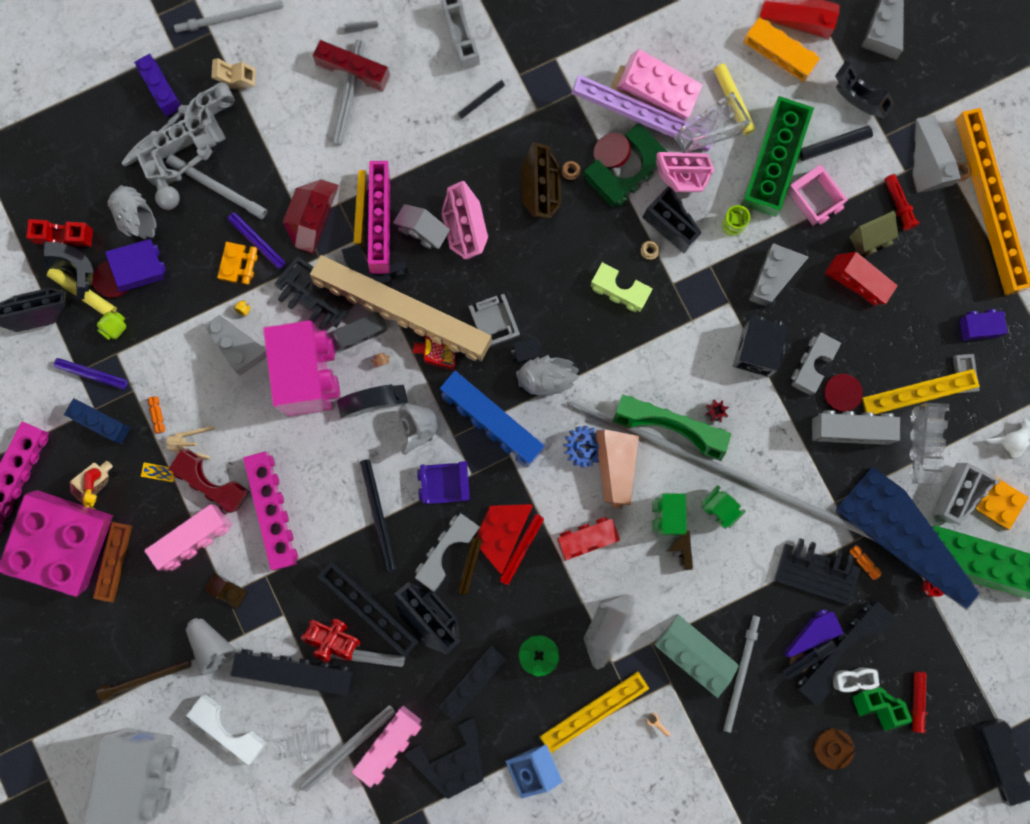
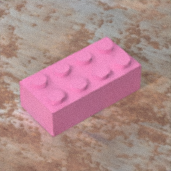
(659, 85)
(188, 538)

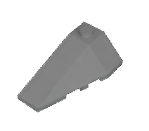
(933, 158)

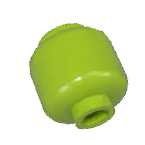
(111, 325)

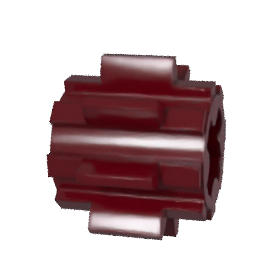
(722, 409)

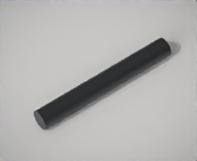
(481, 99)

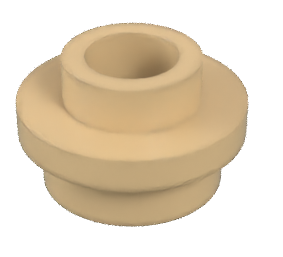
(654, 246)

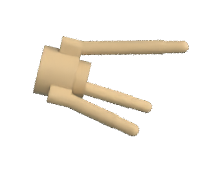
(177, 442)

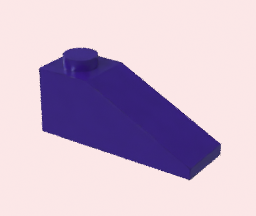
(816, 631)

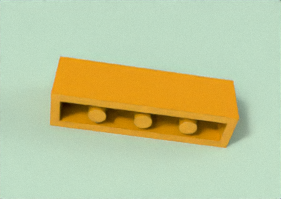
(781, 49)

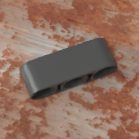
(358, 332)

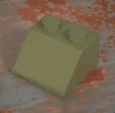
(875, 234)

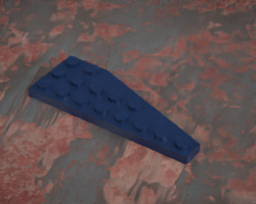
(896, 523)

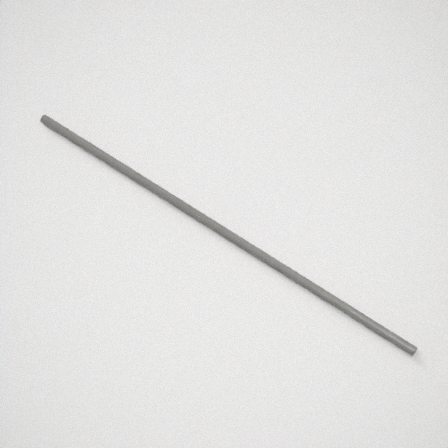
(720, 468)

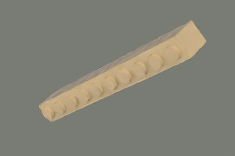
(401, 308)

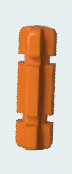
(156, 414)
(865, 562)

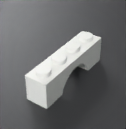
(207, 716)

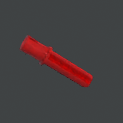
(919, 702)

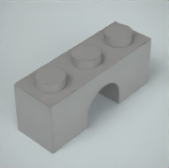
(806, 377)

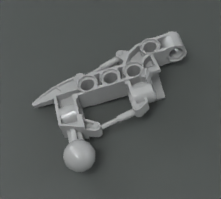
(197, 127)

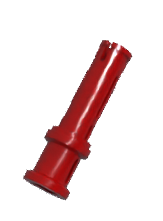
(904, 210)

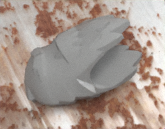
(131, 212)
(547, 376)

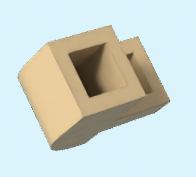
(235, 76)

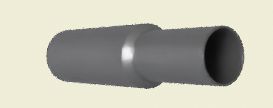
(357, 26)

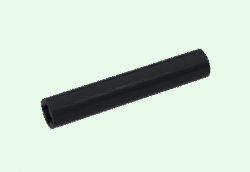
(836, 143)

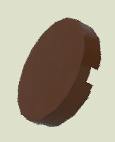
(834, 748)

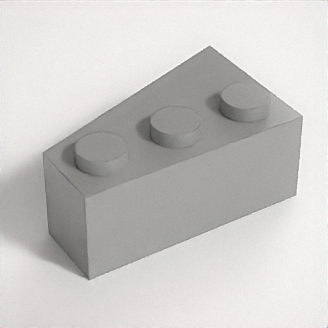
(886, 29)
(235, 345)
(962, 492)

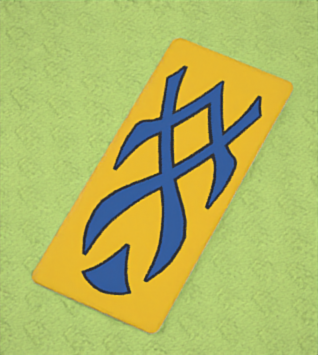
(157, 472)

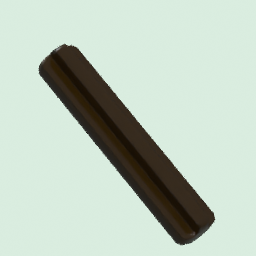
(469, 566)

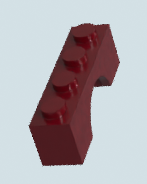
(337, 58)
(189, 467)

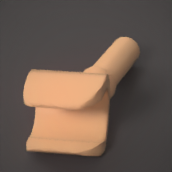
(658, 725)

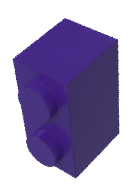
(983, 325)

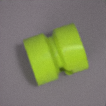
(737, 216)

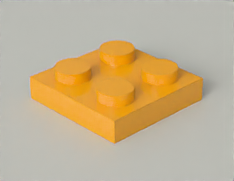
(1002, 504)

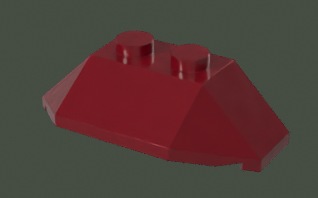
(309, 213)

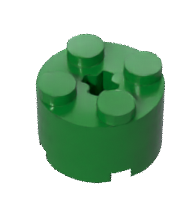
(723, 507)
(550, 655)

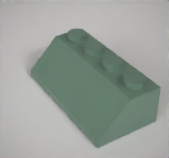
(697, 656)

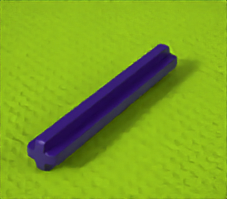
(260, 244)
(90, 373)

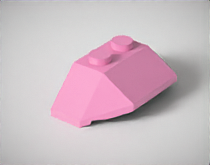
(685, 170)
(465, 220)

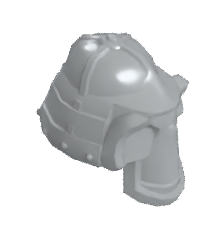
(417, 425)

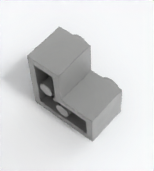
(421, 225)

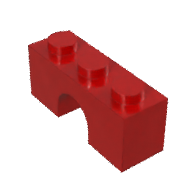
(71, 234)

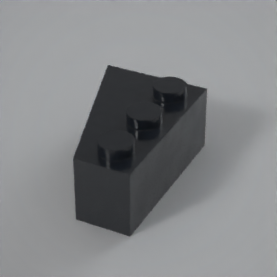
(672, 220)

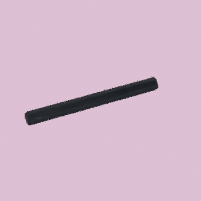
(378, 516)

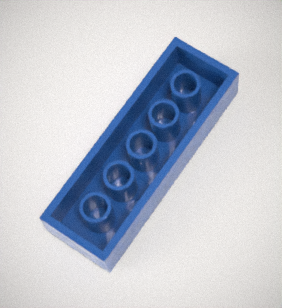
(492, 419)

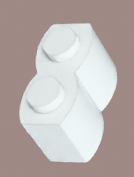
(858, 678)

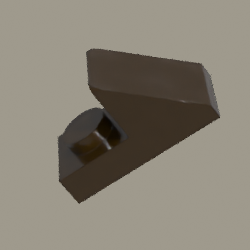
(683, 544)
(226, 590)

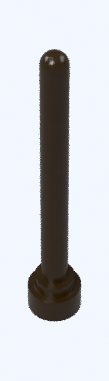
(106, 692)

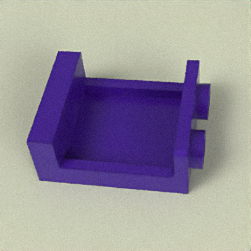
(444, 483)

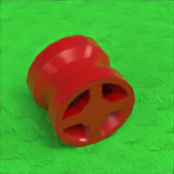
(934, 592)

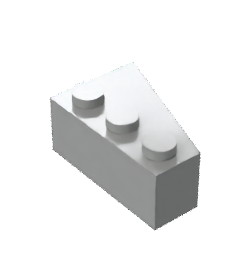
(775, 273)

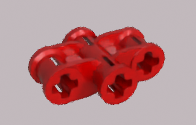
(330, 640)

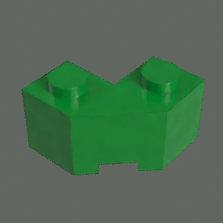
(890, 711)

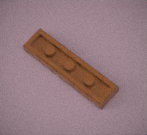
(112, 562)

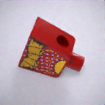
(436, 354)

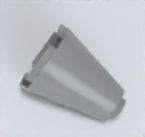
(208, 646)

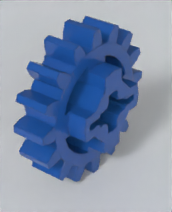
(583, 454)

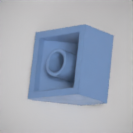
(534, 772)

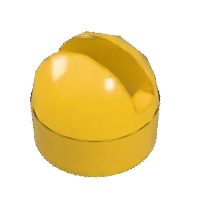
(241, 308)

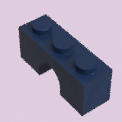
(97, 421)

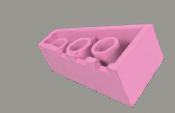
(387, 746)

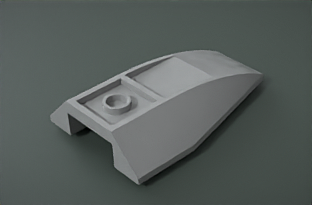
(608, 628)

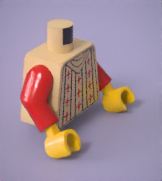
(90, 482)

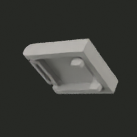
(494, 318)

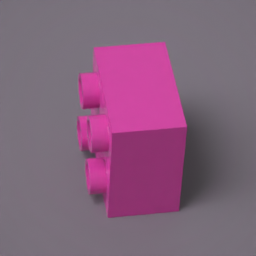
(299, 369)
(55, 543)

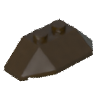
(541, 182)

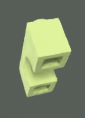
(633, 297)

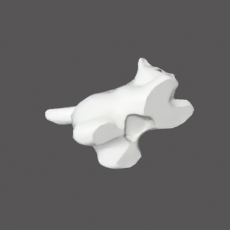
(1016, 441)

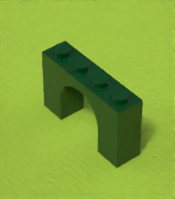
(615, 188)

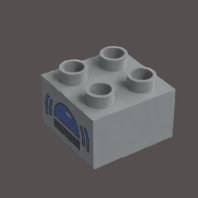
(131, 778)

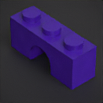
(157, 84)

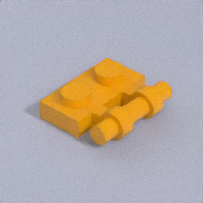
(232, 261)

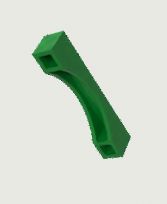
(708, 439)

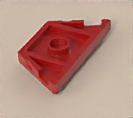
(501, 531)

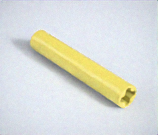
(728, 86)
(91, 298)

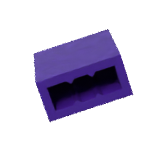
(135, 265)

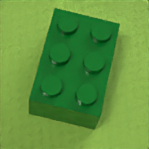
(669, 514)

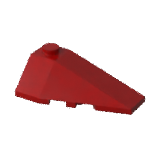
(808, 16)

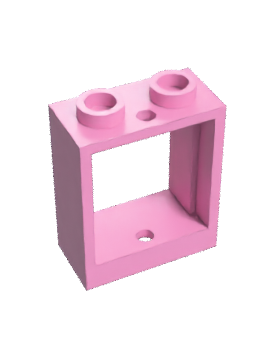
(828, 184)

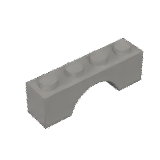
(460, 33)
(431, 572)

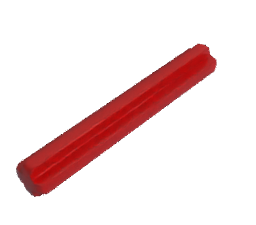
(521, 549)

